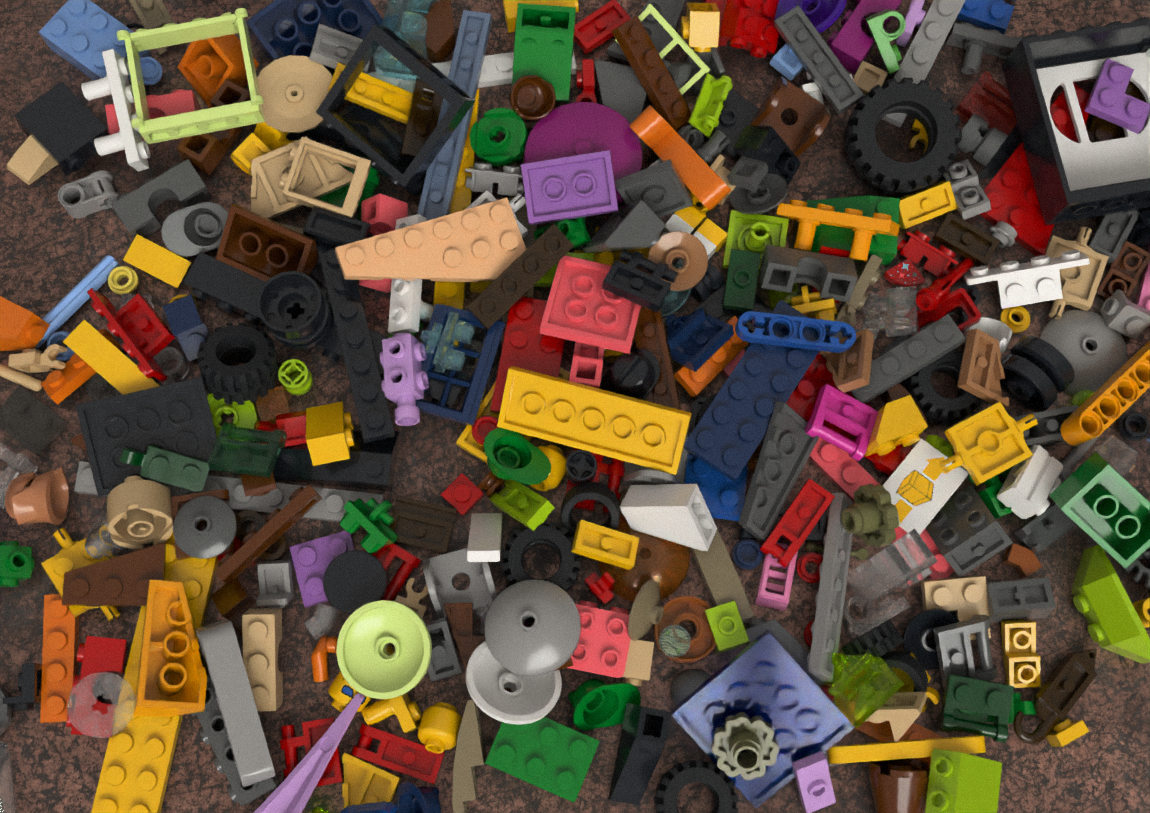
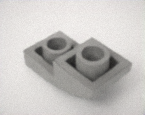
(967, 190)

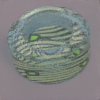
(674, 641)

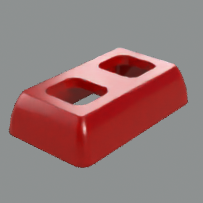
(955, 299)

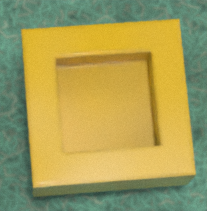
(1066, 732)

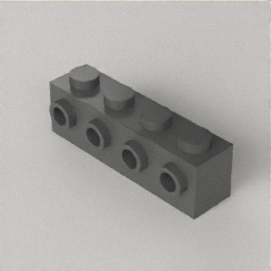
(214, 733)

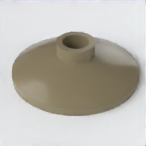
(645, 610)

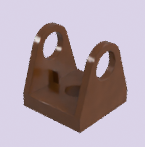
(810, 115)

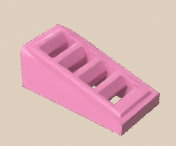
(769, 599)

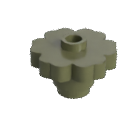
(871, 516)
(745, 746)

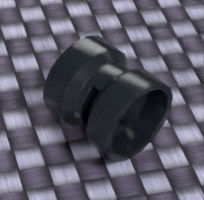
(711, 281)
(584, 463)

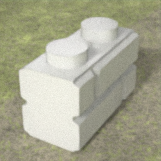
(1031, 484)

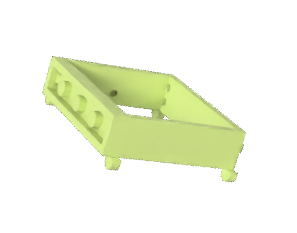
(201, 120)

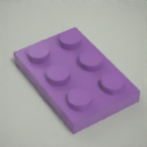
(569, 187)

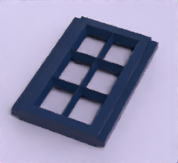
(480, 374)

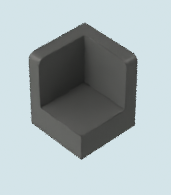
(713, 61)

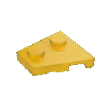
(366, 782)

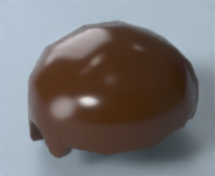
(532, 97)

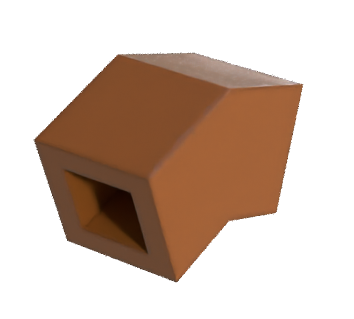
(1021, 559)

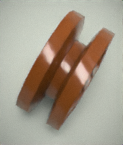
(689, 610)

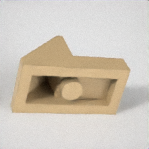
(901, 711)

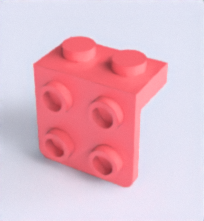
(602, 640)

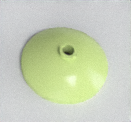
(364, 653)

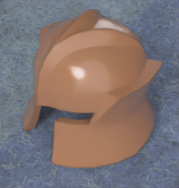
(39, 497)

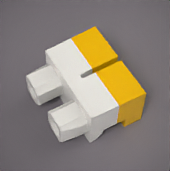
(693, 222)

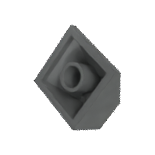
(628, 229)

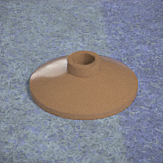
(685, 247)

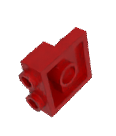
(751, 26)

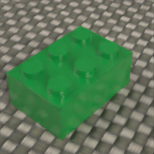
(1106, 509)
(544, 755)

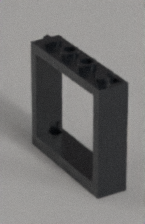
(458, 98)

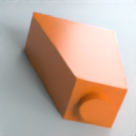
(19, 327)

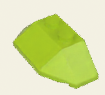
(1108, 607)

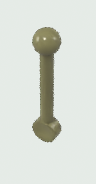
(861, 553)

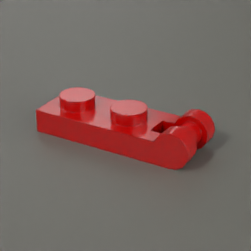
(797, 521)
(398, 754)

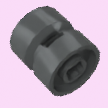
(980, 139)

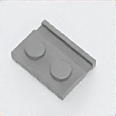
(334, 47)

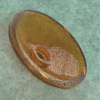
(666, 565)

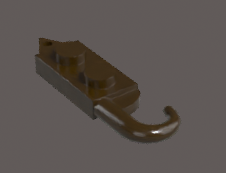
(1059, 694)

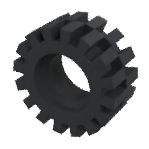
(876, 641)

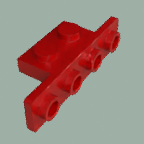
(139, 328)

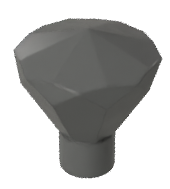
(679, 72)

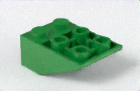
(545, 45)

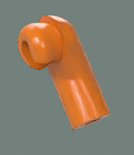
(319, 657)

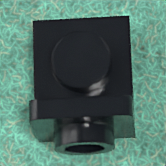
(30, 686)

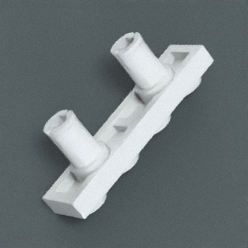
(117, 84)
(405, 298)

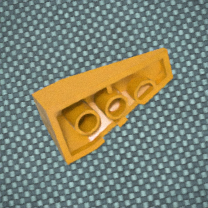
(170, 665)

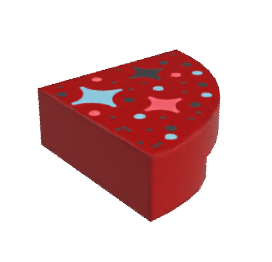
(905, 274)

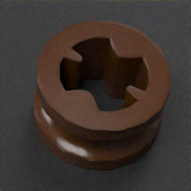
(491, 484)

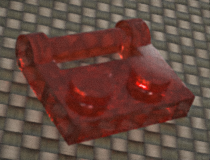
(987, 106)

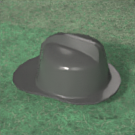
(194, 229)

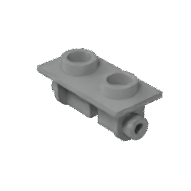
(484, 178)

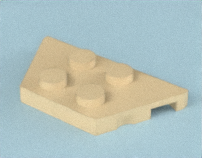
(316, 180)

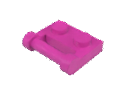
(846, 414)

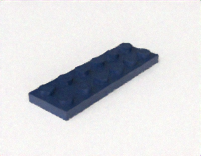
(747, 399)

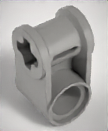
(90, 193)

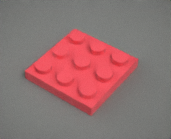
(586, 312)

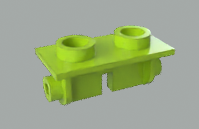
(709, 103)

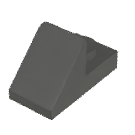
(444, 657)

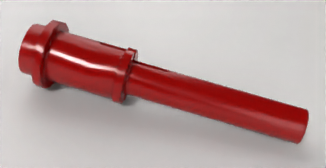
(928, 298)

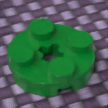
(503, 152)

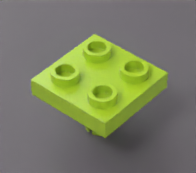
(753, 232)

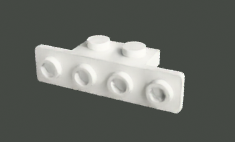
(1028, 281)

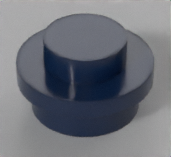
(747, 554)

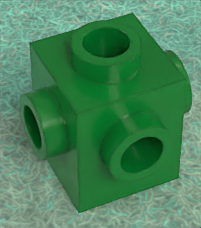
(15, 563)

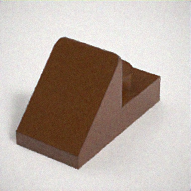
(233, 602)

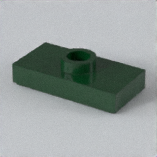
(741, 280)

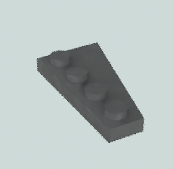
(777, 470)

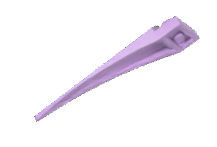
(299, 785)

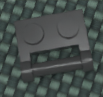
(956, 653)

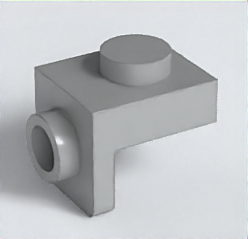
(1125, 315)
(275, 583)

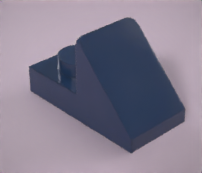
(187, 324)

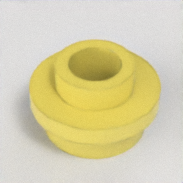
(117, 275)

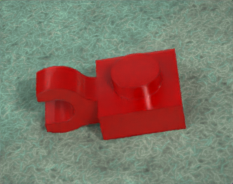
(585, 80)
(601, 587)

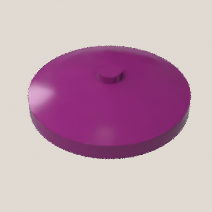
(584, 130)

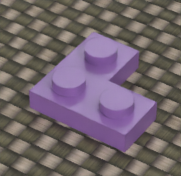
(1110, 101)
(312, 560)

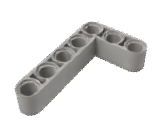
(236, 701)

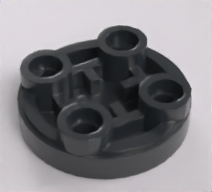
(354, 581)

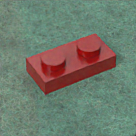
(599, 25)

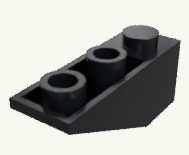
(638, 752)

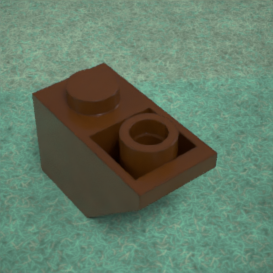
(440, 31)

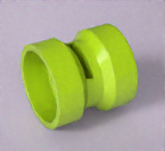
(300, 381)

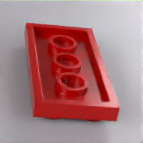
(526, 347)

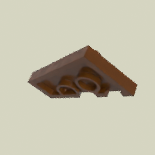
(115, 580)

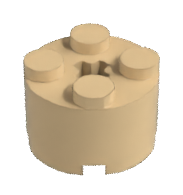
(139, 513)

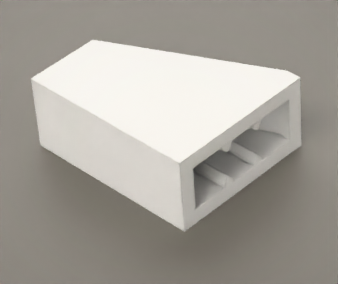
(670, 513)

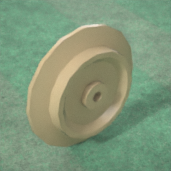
(293, 92)

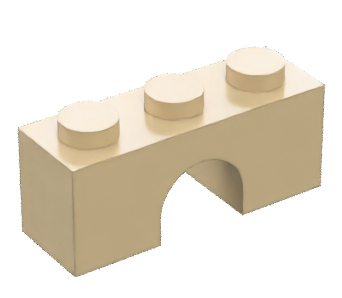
(260, 656)

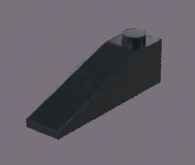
(369, 465)

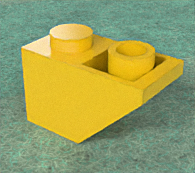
(896, 424)

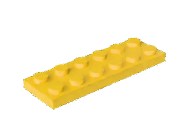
(594, 420)

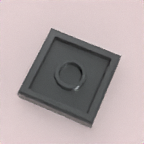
(657, 187)

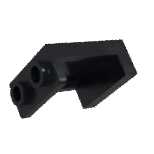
(62, 127)

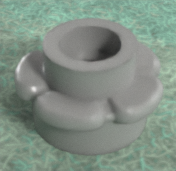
(1004, 233)

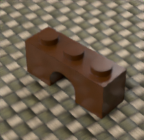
(209, 148)

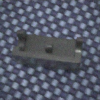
(1043, 529)
(1020, 599)

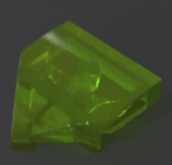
(862, 685)

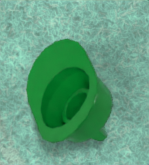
(515, 458)
(601, 703)

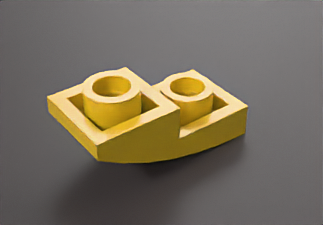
(157, 261)
(1020, 654)

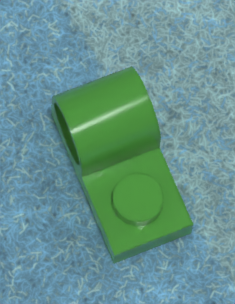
(889, 53)

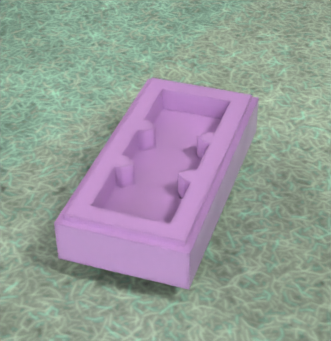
(913, 18)
(814, 782)

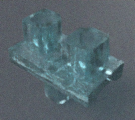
(454, 330)

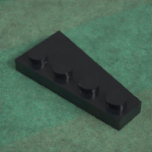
(379, 132)

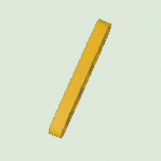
(904, 749)

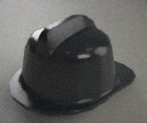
(632, 374)

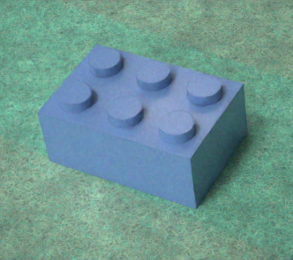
(82, 33)

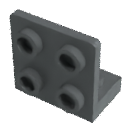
(967, 532)

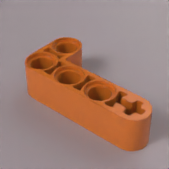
(690, 166)

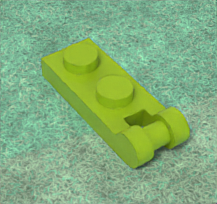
(522, 504)

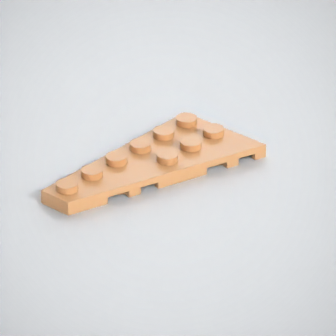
(449, 248)

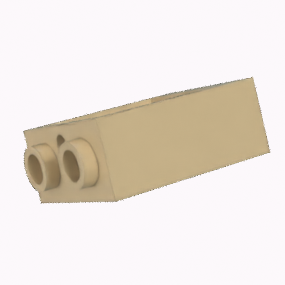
(298, 157)

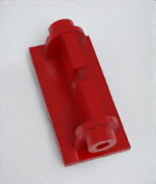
(918, 246)

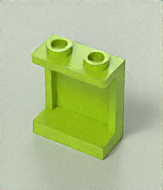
(962, 783)

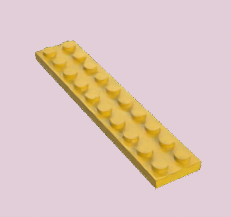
(142, 754)

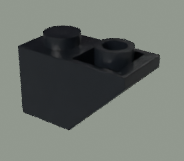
(767, 146)

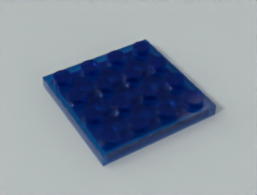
(771, 685)

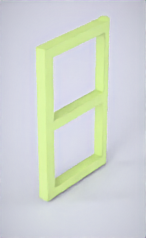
(677, 39)

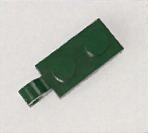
(169, 467)

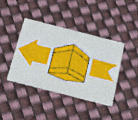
(921, 486)

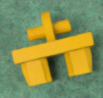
(820, 310)

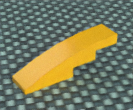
(107, 359)

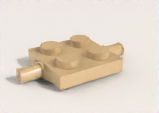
(1079, 282)

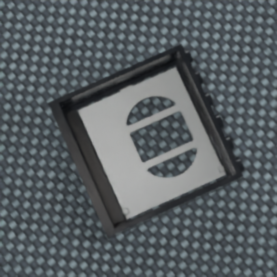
(1085, 176)

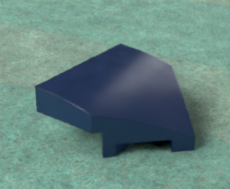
(696, 337)

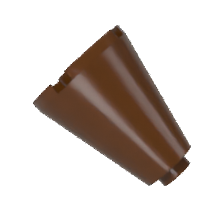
(899, 785)

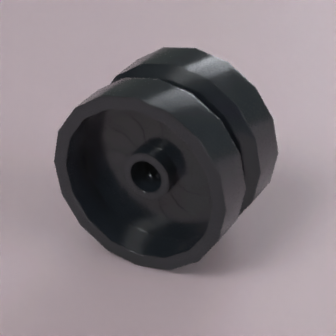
(1035, 373)

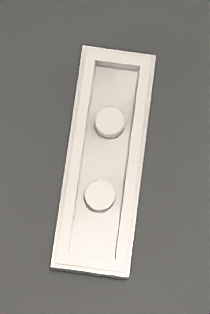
(485, 537)

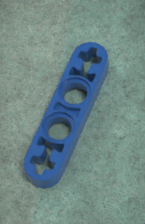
(795, 332)

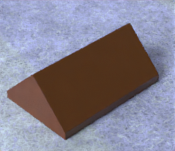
(264, 246)

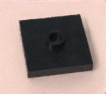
(734, 117)

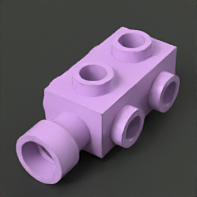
(403, 358)

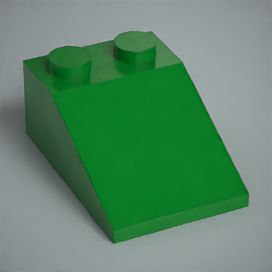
(841, 238)

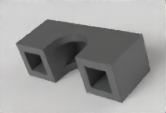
(139, 207)
(829, 274)

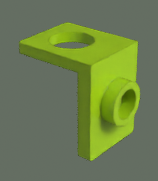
(726, 627)

